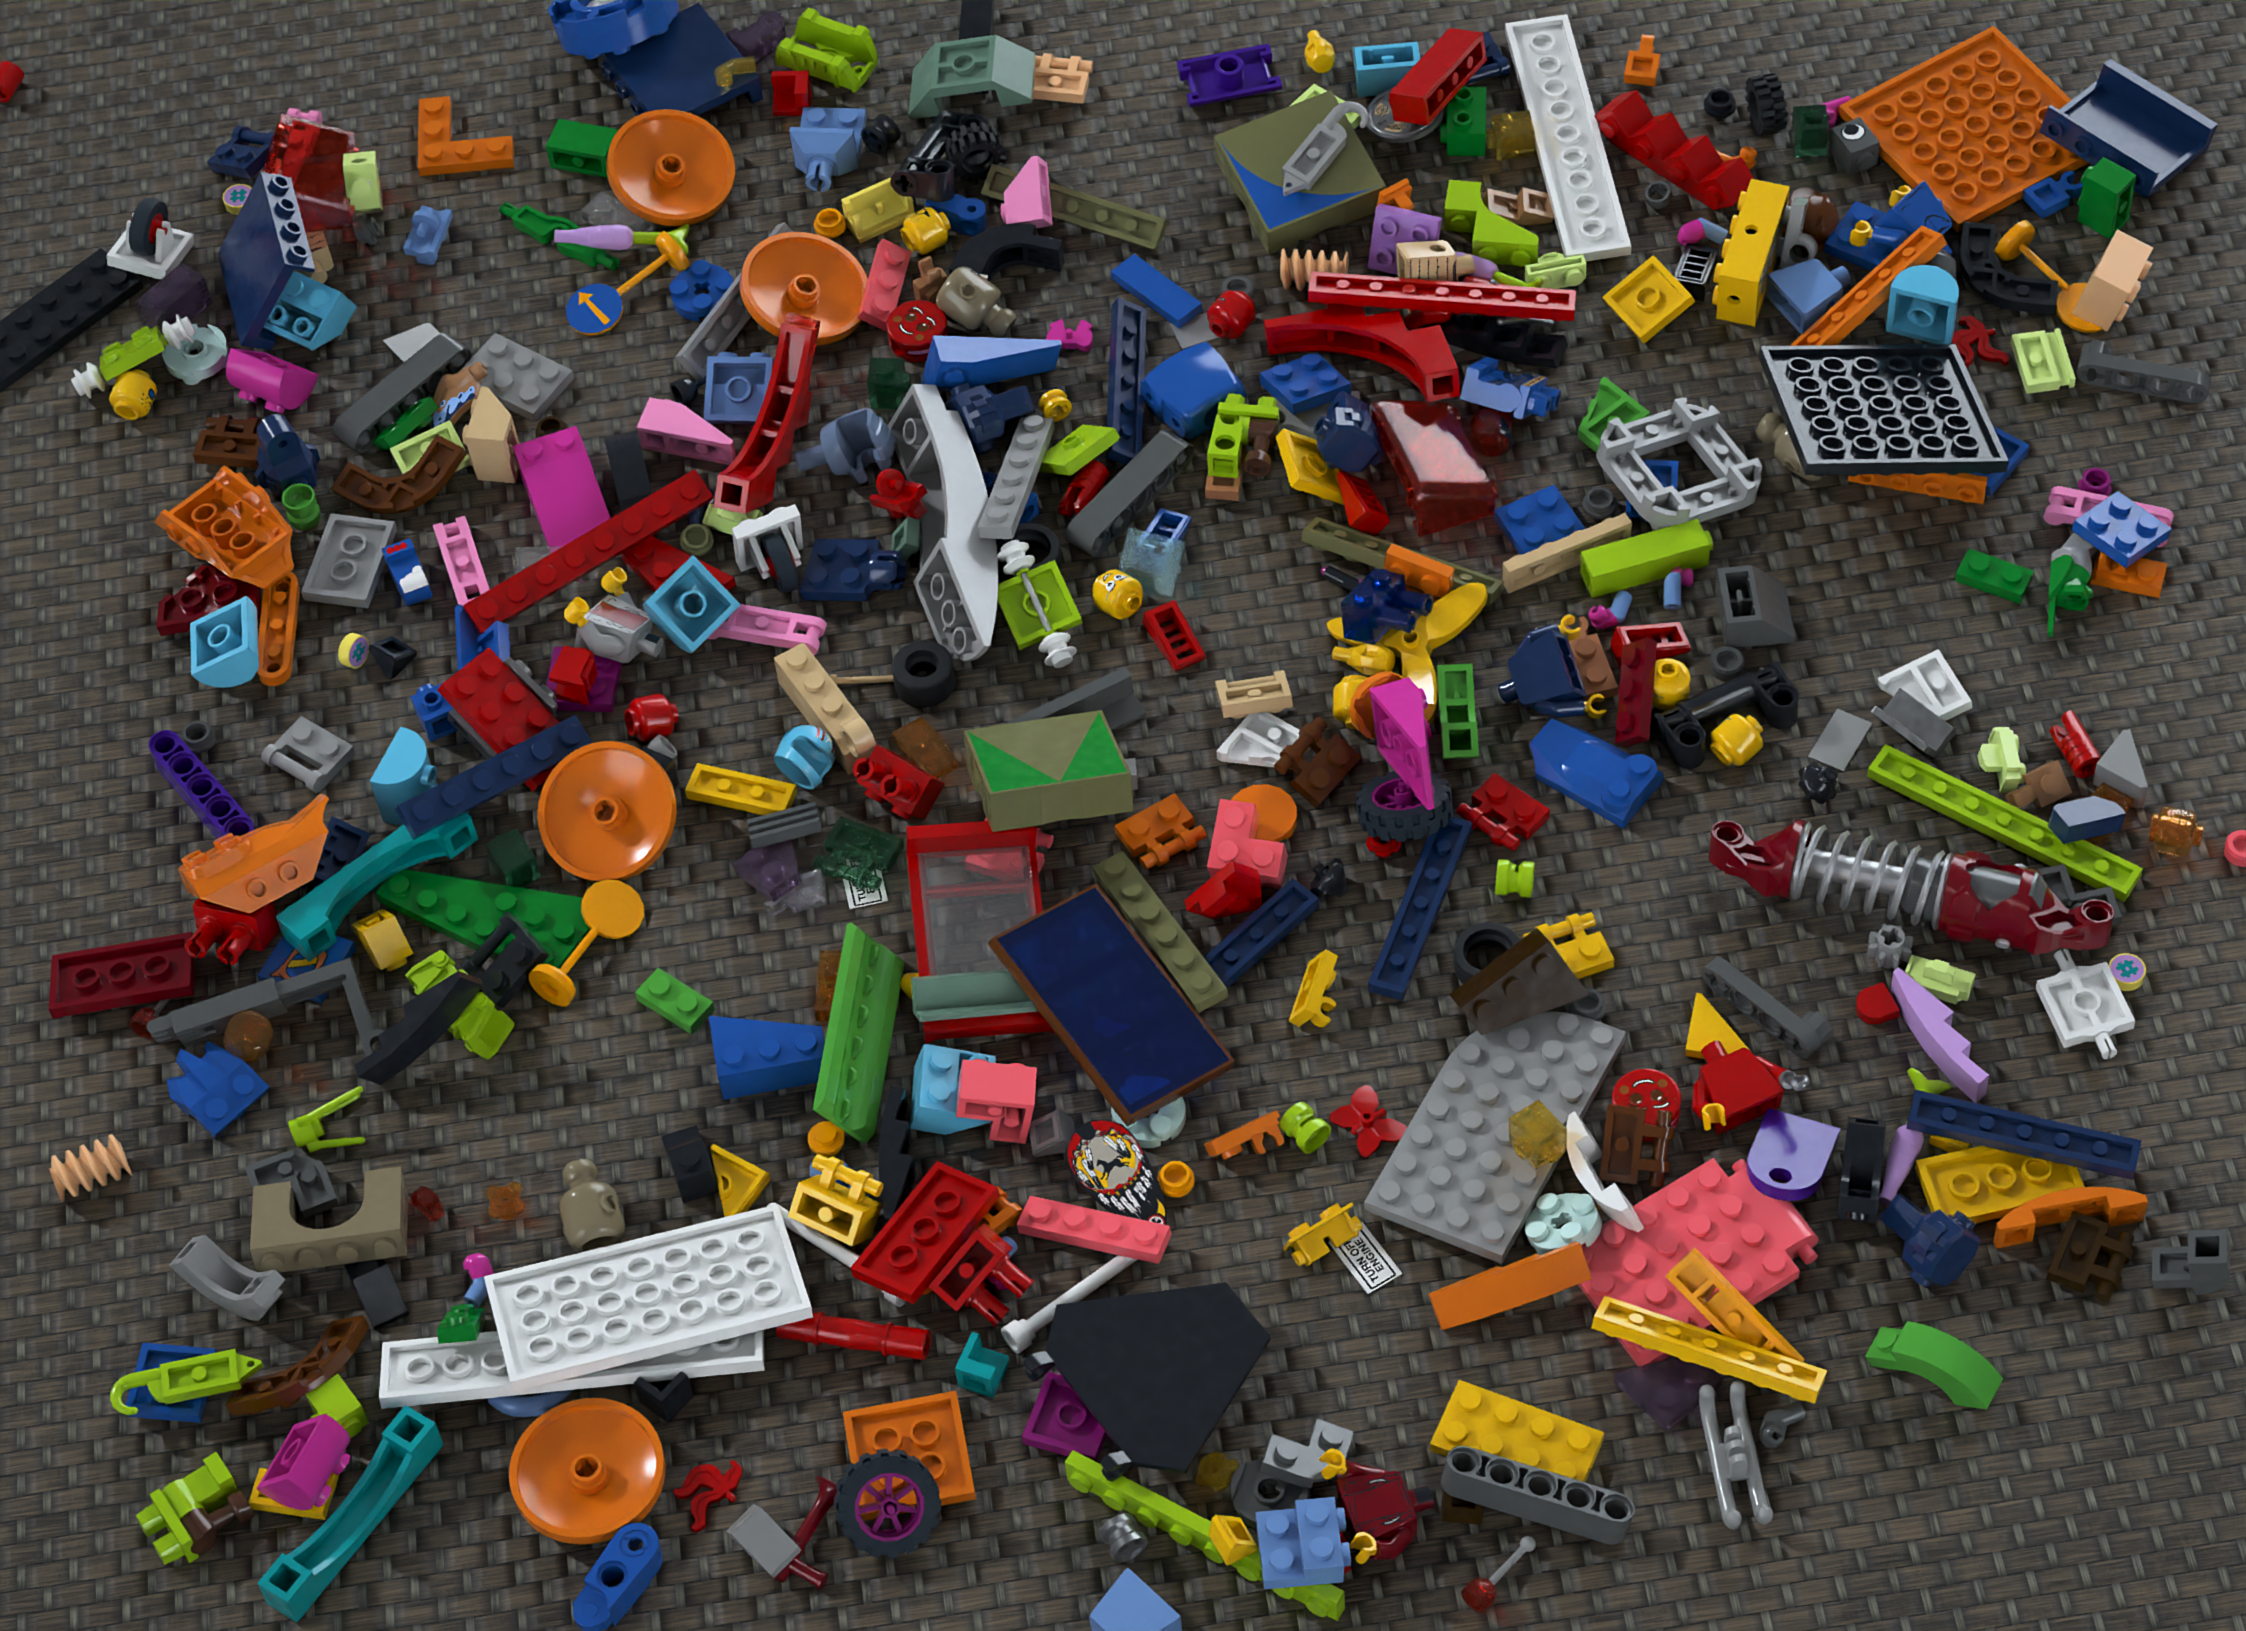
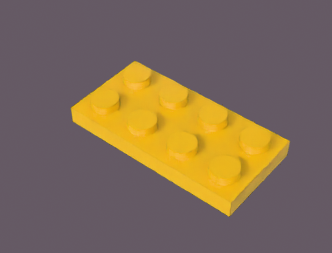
(1989, 1181)
(1516, 1432)

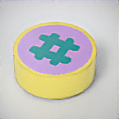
(235, 197)
(353, 650)
(2128, 971)

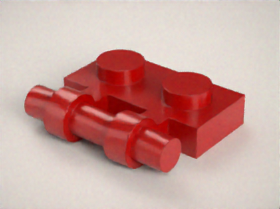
(1508, 805)

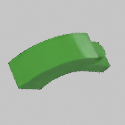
(1457, 712)
(1938, 1358)

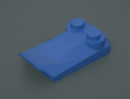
(1594, 771)

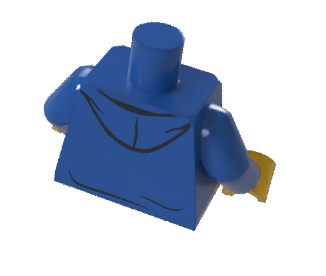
(1908, 212)

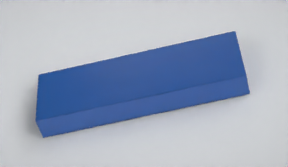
(1156, 291)

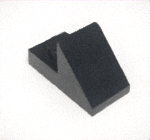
(377, 1292)

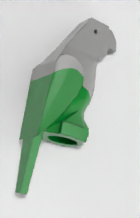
(2069, 577)

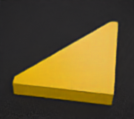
(1707, 1027)
(737, 1181)

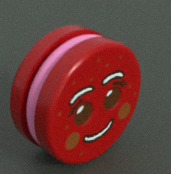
(912, 329)
(1649, 1090)

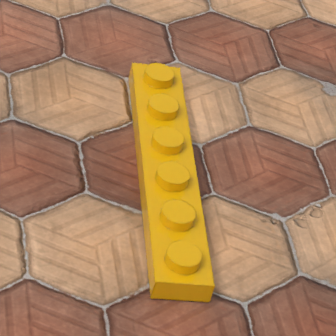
(1709, 1349)

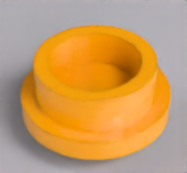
(829, 223)
(826, 1139)
(1176, 1179)

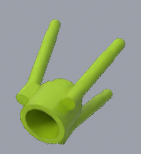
(309, 1128)

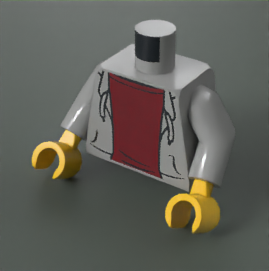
(615, 624)

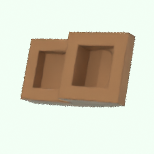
(1526, 208)

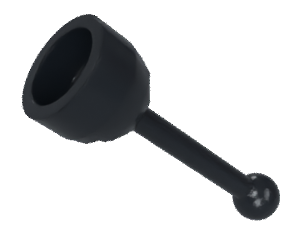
(686, 389)

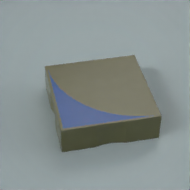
(1253, 164)

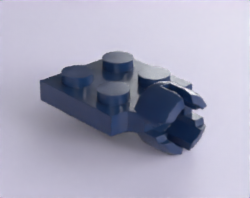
(851, 570)

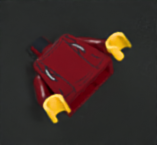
(1376, 1506)

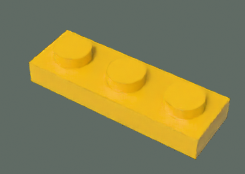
(739, 790)

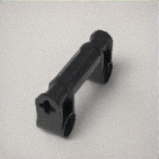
(923, 167)
(1681, 726)

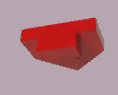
(1227, 893)

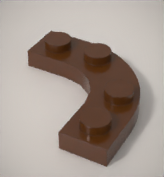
(407, 490)
(288, 1386)

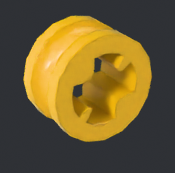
(1055, 404)

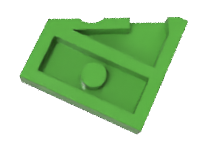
(1608, 404)

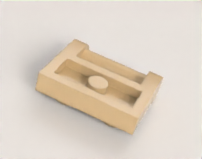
(1254, 695)

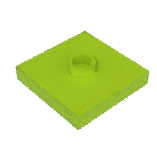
(1078, 449)

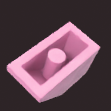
(1029, 196)

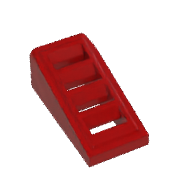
(1361, 504)
(1162, 614)
(1627, 634)

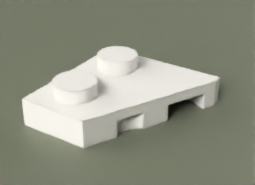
(1931, 684)
(1258, 741)

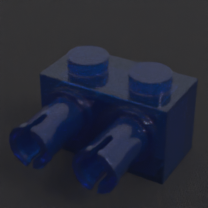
(1382, 604)

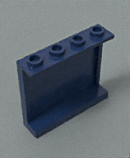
(679, 68)
(2131, 126)
(262, 254)

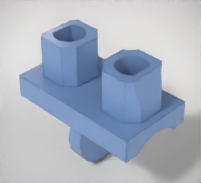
(427, 234)

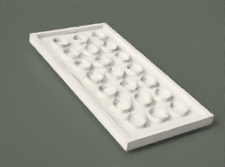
(647, 1297)

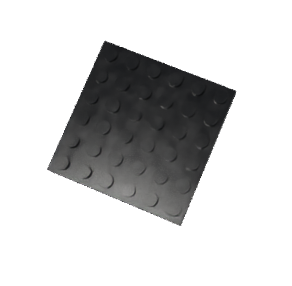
(1882, 409)

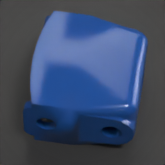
(1188, 388)

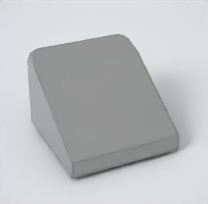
(1051, 1133)

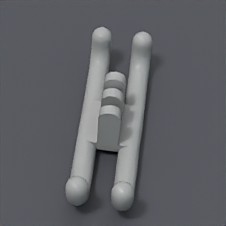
(1735, 1457)

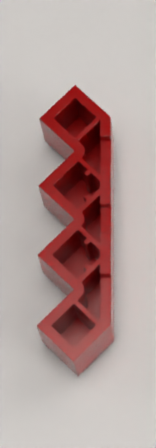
(1667, 151)

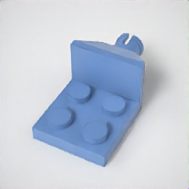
(827, 143)

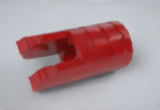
(1083, 488)
(2076, 746)

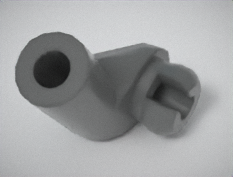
(1776, 1422)

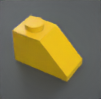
(383, 940)

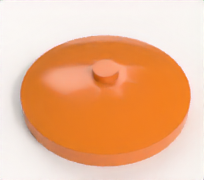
(670, 167)
(803, 277)
(606, 811)
(587, 1470)

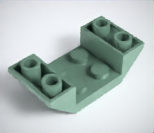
(972, 67)

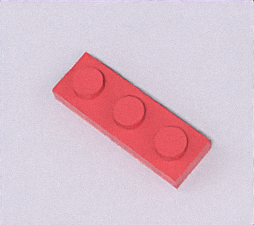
(884, 283)

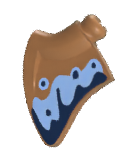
(456, 393)

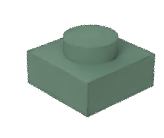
(907, 538)

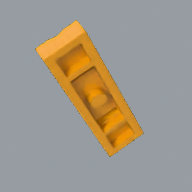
(1727, 1307)

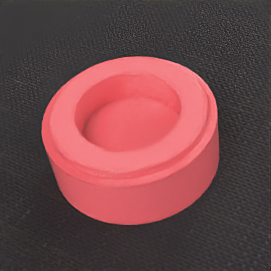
(2236, 848)

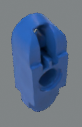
(601, 1605)

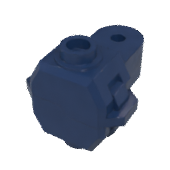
(987, 413)
(1348, 435)
(284, 456)
(1935, 1243)

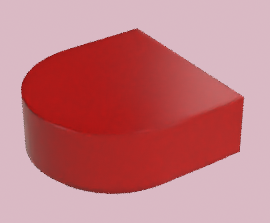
(1876, 1005)

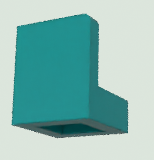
(980, 1368)

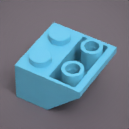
(1383, 66)
(309, 312)
(937, 1090)

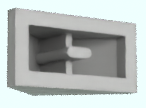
(2122, 769)
(764, 1540)

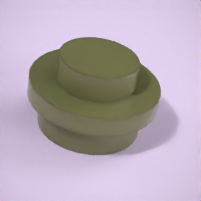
(696, 540)

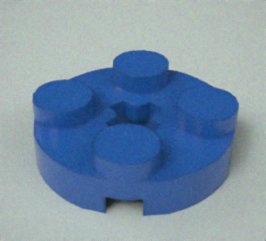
(696, 278)

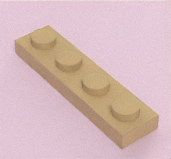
(1562, 554)

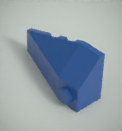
(986, 360)

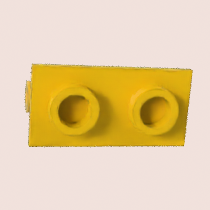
(1309, 1241)

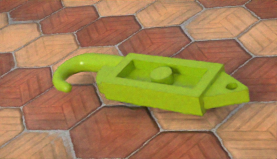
(188, 1378)

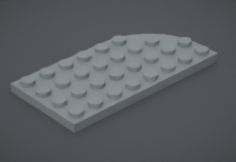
(1455, 1160)

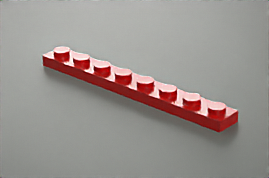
(1442, 296)
(589, 551)

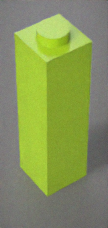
(1645, 557)

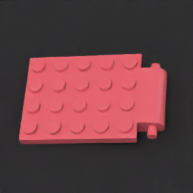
(1721, 1216)

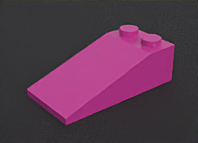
(561, 485)
(1404, 734)

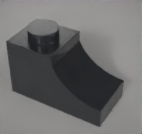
(690, 1164)

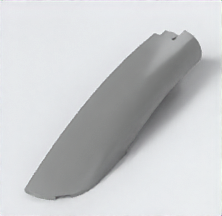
(956, 566)

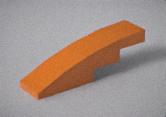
(1510, 1286)

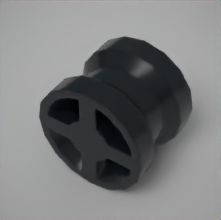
(880, 134)

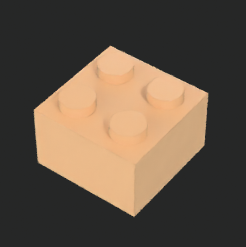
(2114, 281)

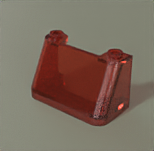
(314, 161)
(1434, 463)

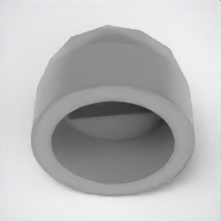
(663, 746)

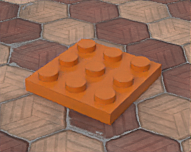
(922, 1428)

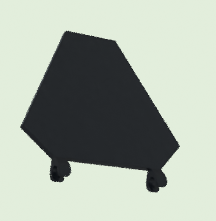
(1154, 1368)

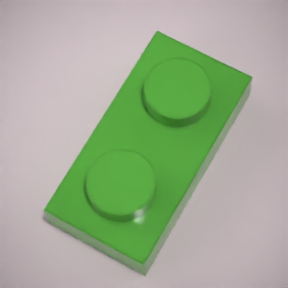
(674, 1001)

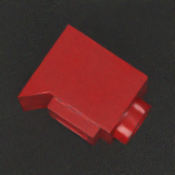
(575, 674)

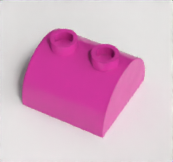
(269, 378)
(306, 1462)

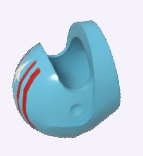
(805, 755)

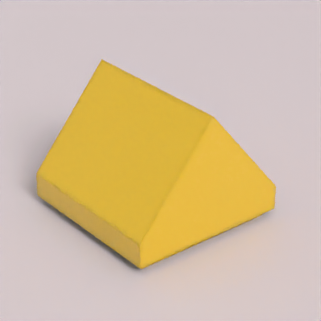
(1231, 1538)

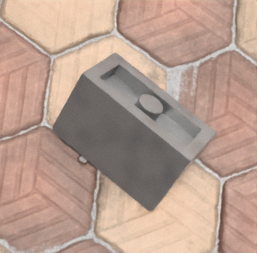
(1916, 723)

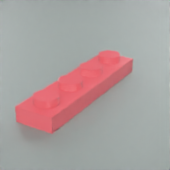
(1094, 1229)

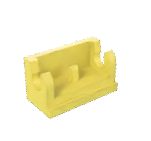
(875, 210)

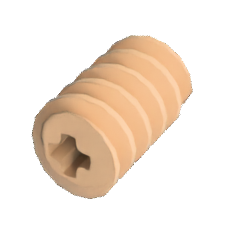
(1300, 270)
(88, 1167)

